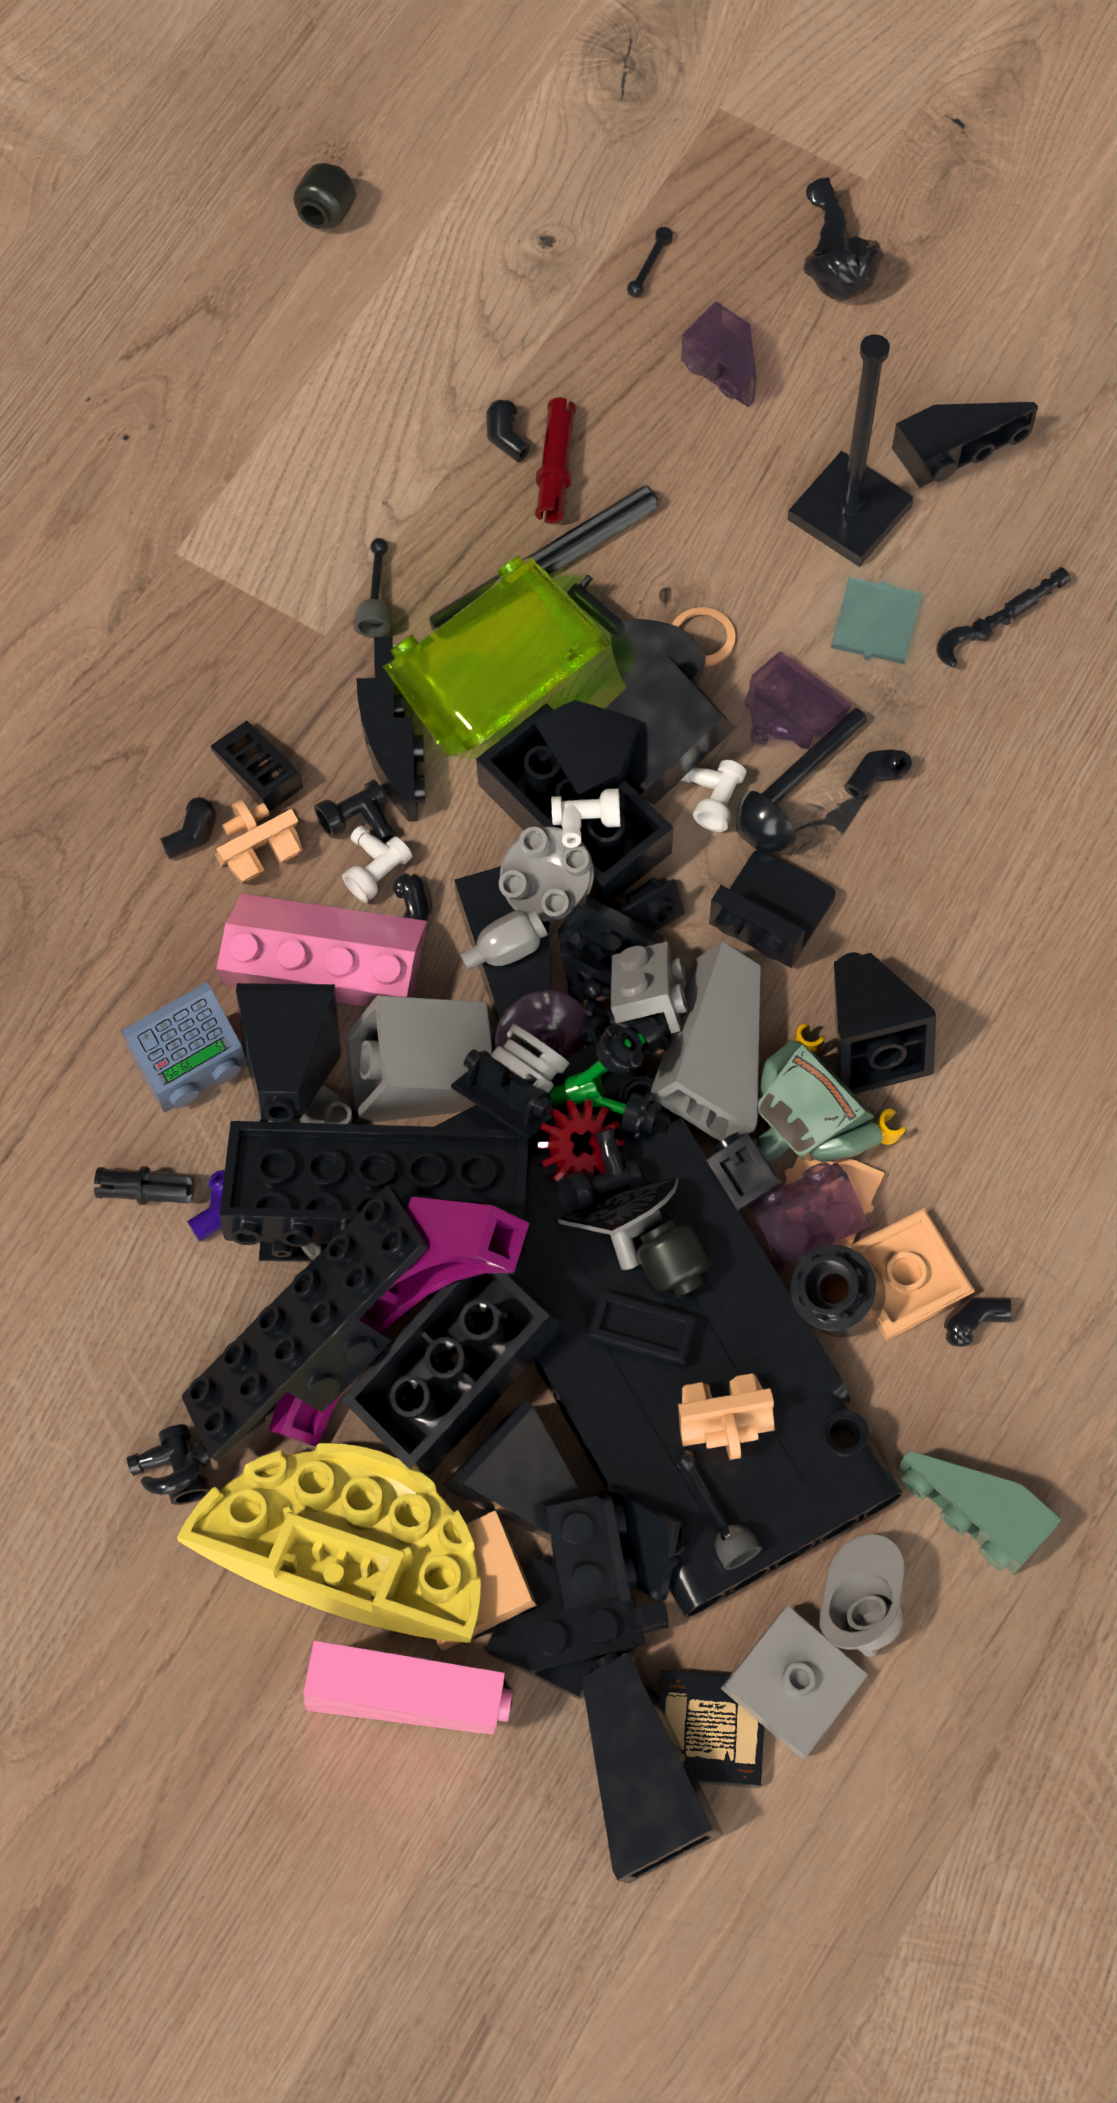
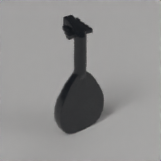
(640, 641)

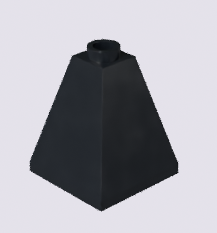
(880, 1026)
(288, 1043)
(516, 1471)

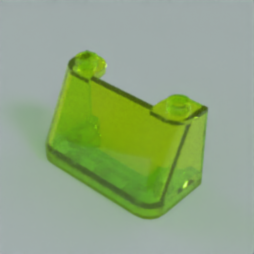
(494, 656)

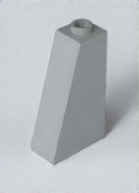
(714, 1059)

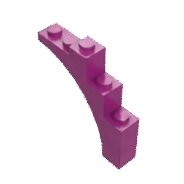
(462, 1244)

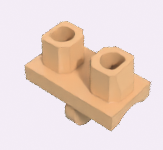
(240, 852)
(727, 1418)

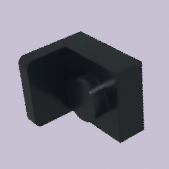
(743, 1170)

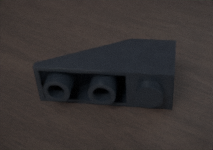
(953, 435)

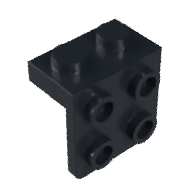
(772, 907)

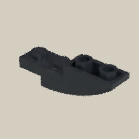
(391, 735)

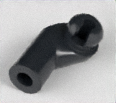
(877, 767)
(195, 830)
(415, 896)
(971, 1314)

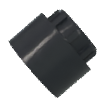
(816, 1274)

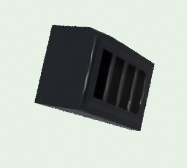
(276, 790)

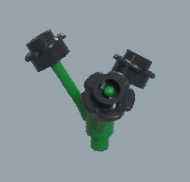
(618, 1052)

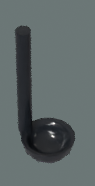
(758, 816)

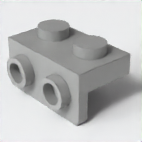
(648, 983)

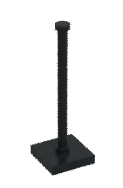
(848, 502)

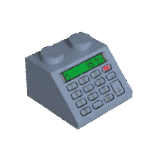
(185, 1048)

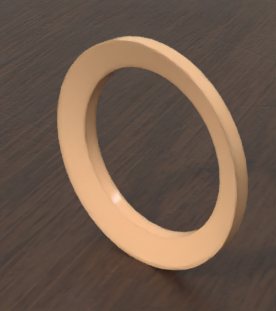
(725, 651)

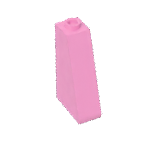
(404, 1689)

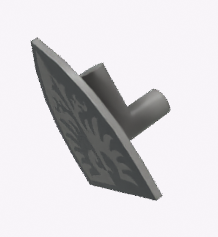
(625, 1216)

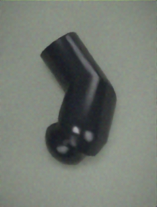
(500, 430)

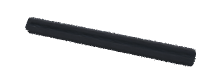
(570, 544)

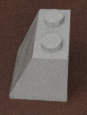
(410, 1053)

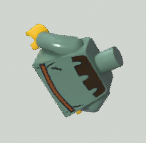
(814, 1108)

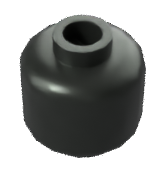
(324, 196)
(673, 1257)

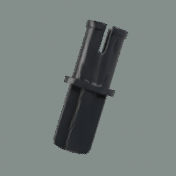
(144, 1185)

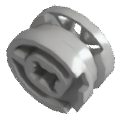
(525, 1063)

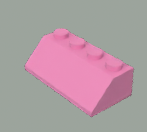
(321, 944)

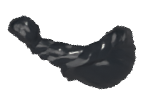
(839, 264)

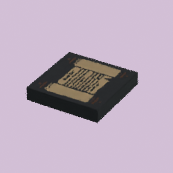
(713, 1729)

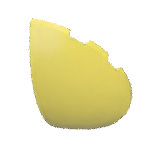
(347, 1538)

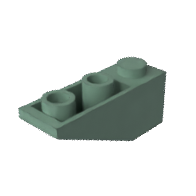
(992, 1510)

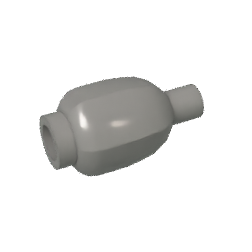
(506, 940)

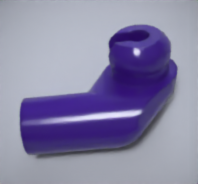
(208, 1221)

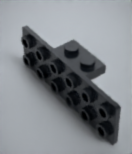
(313, 1332)

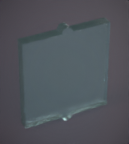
(876, 620)

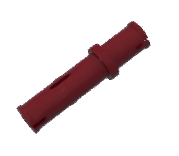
(554, 475)

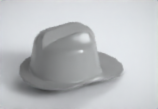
(864, 1595)

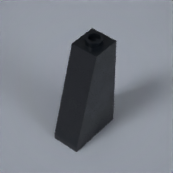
(479, 906)
(644, 1778)

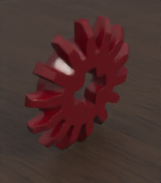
(562, 1146)

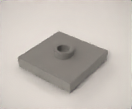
(794, 1682)

